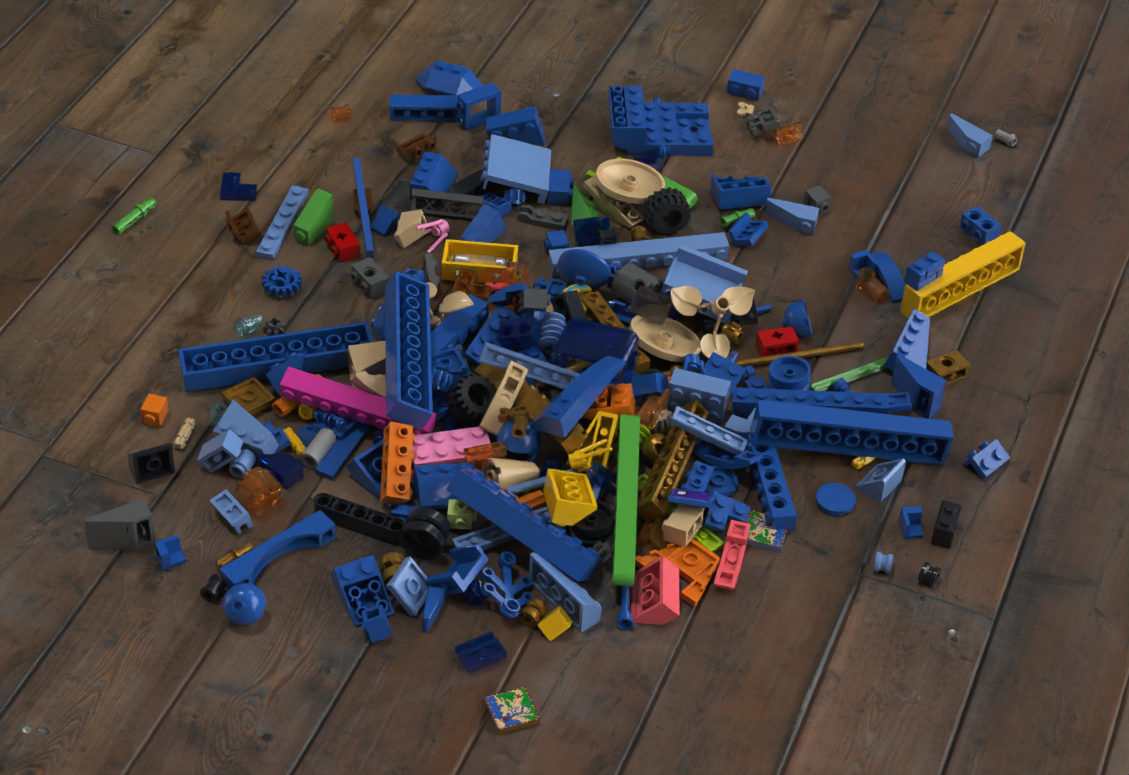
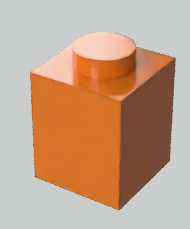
(154, 410)

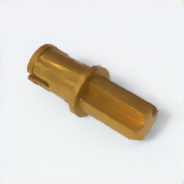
(233, 555)

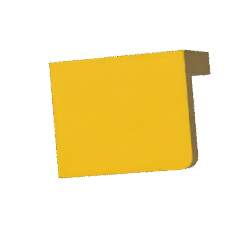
(555, 623)

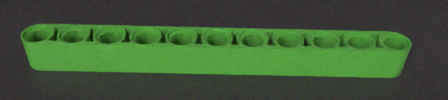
(626, 501)

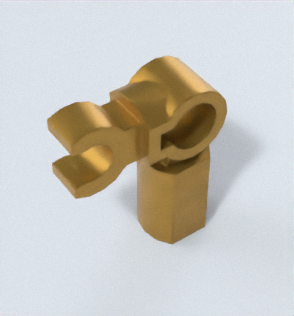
(519, 415)

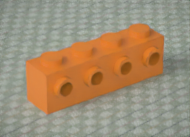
(397, 463)

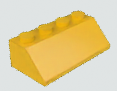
(568, 497)

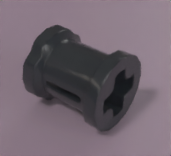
(607, 235)
(214, 586)

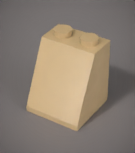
(368, 358)

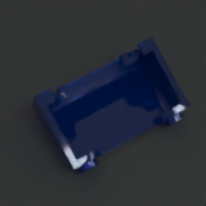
(595, 341)

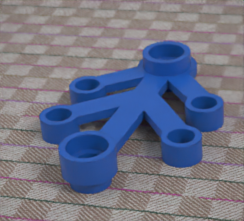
(508, 606)

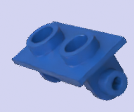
(621, 311)

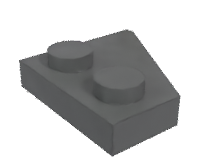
(429, 267)

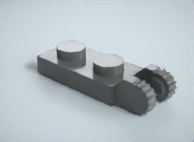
(542, 217)

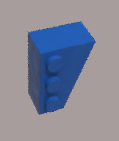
(518, 125)

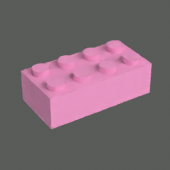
(446, 446)

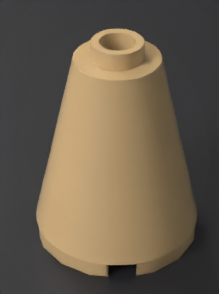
(509, 472)

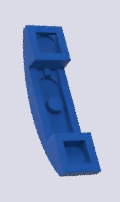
(890, 276)
(722, 459)

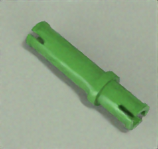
(138, 212)

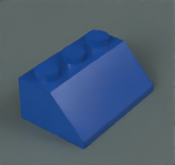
(433, 174)
(432, 481)

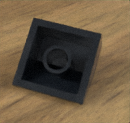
(151, 463)

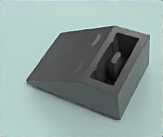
(121, 528)

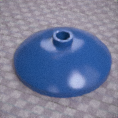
(584, 268)

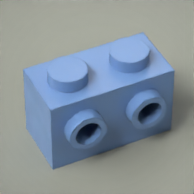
(220, 450)

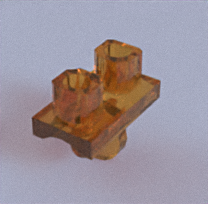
(788, 134)

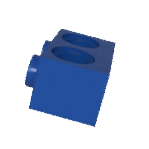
(980, 225)

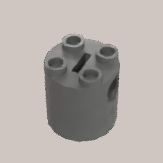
(628, 280)

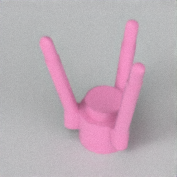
(439, 228)

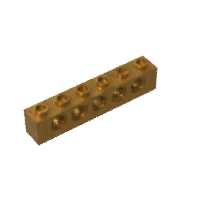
(600, 312)

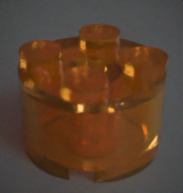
(258, 490)

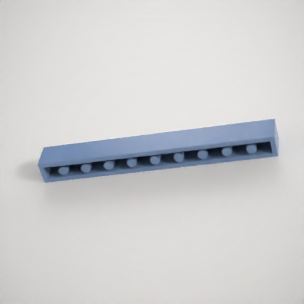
(649, 252)

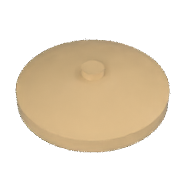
(628, 180)
(667, 341)

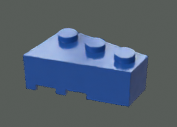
(739, 192)

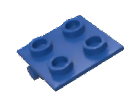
(333, 421)

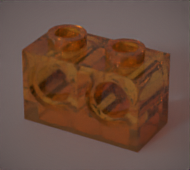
(522, 267)

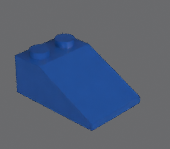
(368, 468)

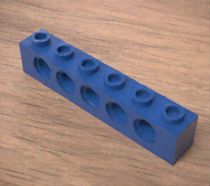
(772, 487)

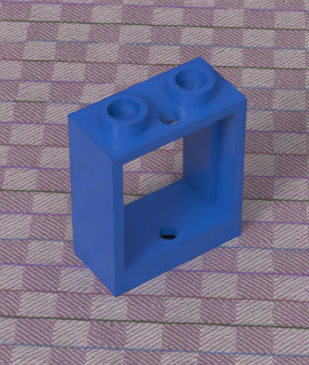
(487, 92)

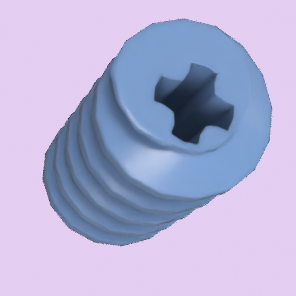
(551, 330)

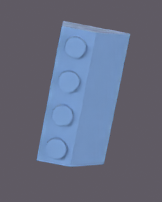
(564, 591)

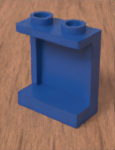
(466, 565)

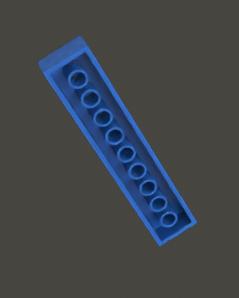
(408, 351)
(239, 360)
(851, 432)

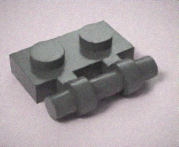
(763, 120)

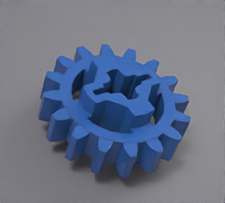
(281, 281)

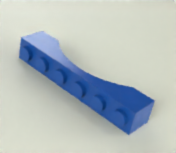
(309, 533)

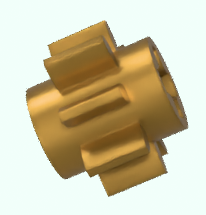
(733, 332)

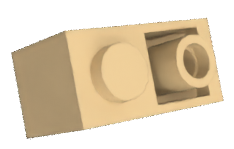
(406, 230)

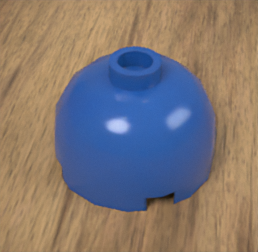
(798, 318)
(244, 604)

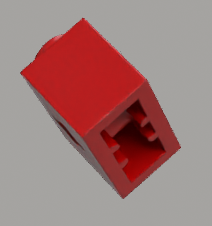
(342, 242)
(776, 341)

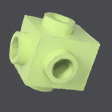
(460, 515)

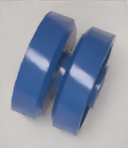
(789, 373)

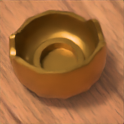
(652, 446)

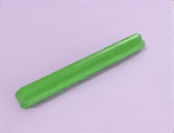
(850, 375)

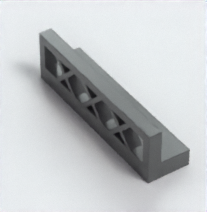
(446, 197)

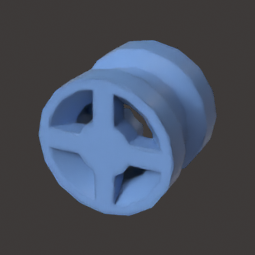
(883, 562)

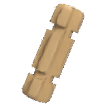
(184, 433)

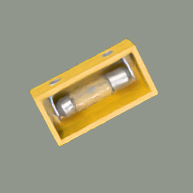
(478, 256)

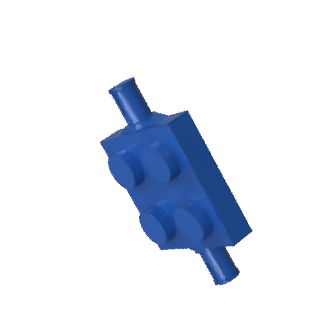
(725, 369)

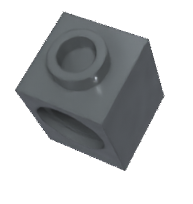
(817, 198)

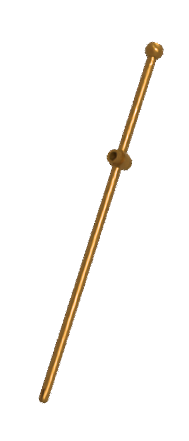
(768, 359)

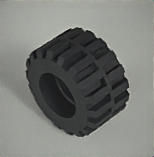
(664, 201)
(462, 406)

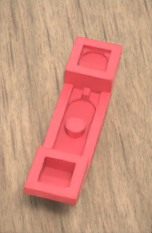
(732, 555)

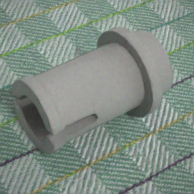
(1009, 139)

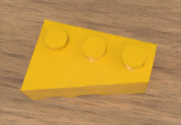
(602, 427)

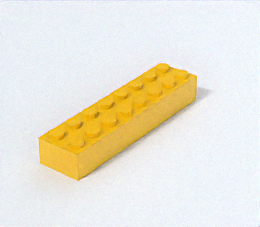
(966, 275)

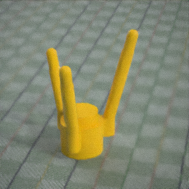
(578, 458)

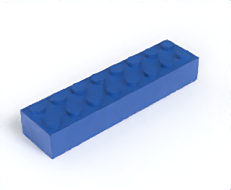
(525, 524)

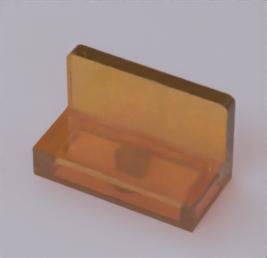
(653, 409)
(481, 453)
(652, 533)

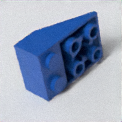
(924, 387)
(360, 588)

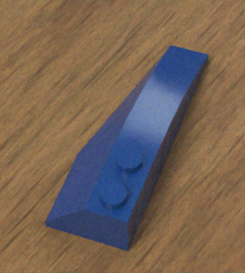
(572, 403)

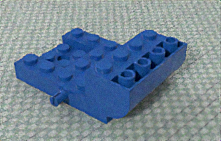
(657, 125)

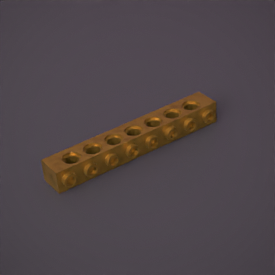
(668, 467)

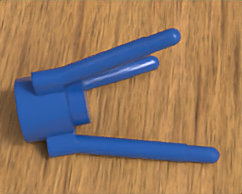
(692, 363)

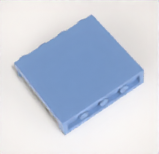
(517, 165)
(705, 274)

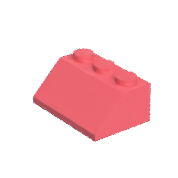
(655, 593)

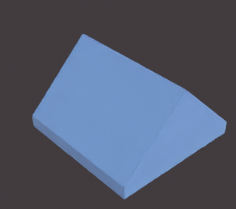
(882, 479)

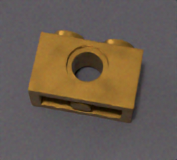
(949, 366)

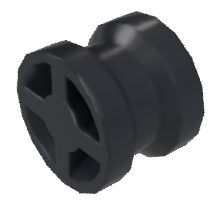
(929, 574)

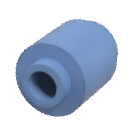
(242, 463)

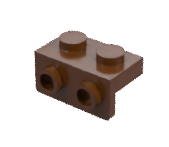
(417, 146)
(243, 225)

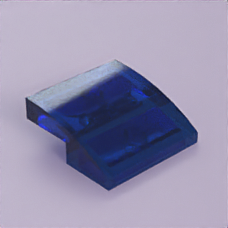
(586, 230)

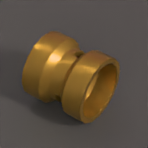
(533, 612)

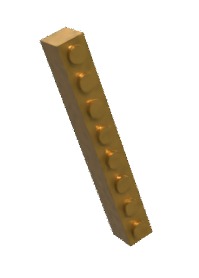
(530, 397)

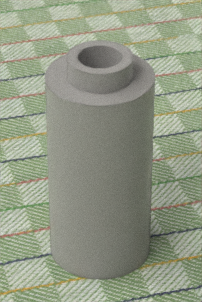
(318, 448)

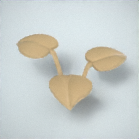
(736, 299)
(451, 303)

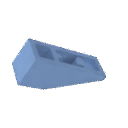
(969, 136)
(795, 215)

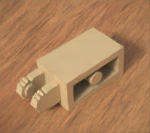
(682, 524)

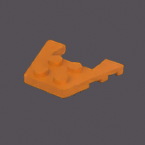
(694, 564)

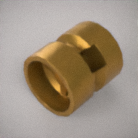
(389, 565)

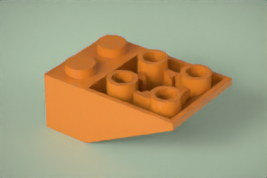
(614, 400)

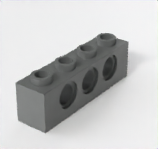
(531, 300)

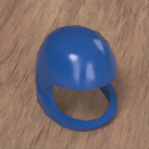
(529, 444)

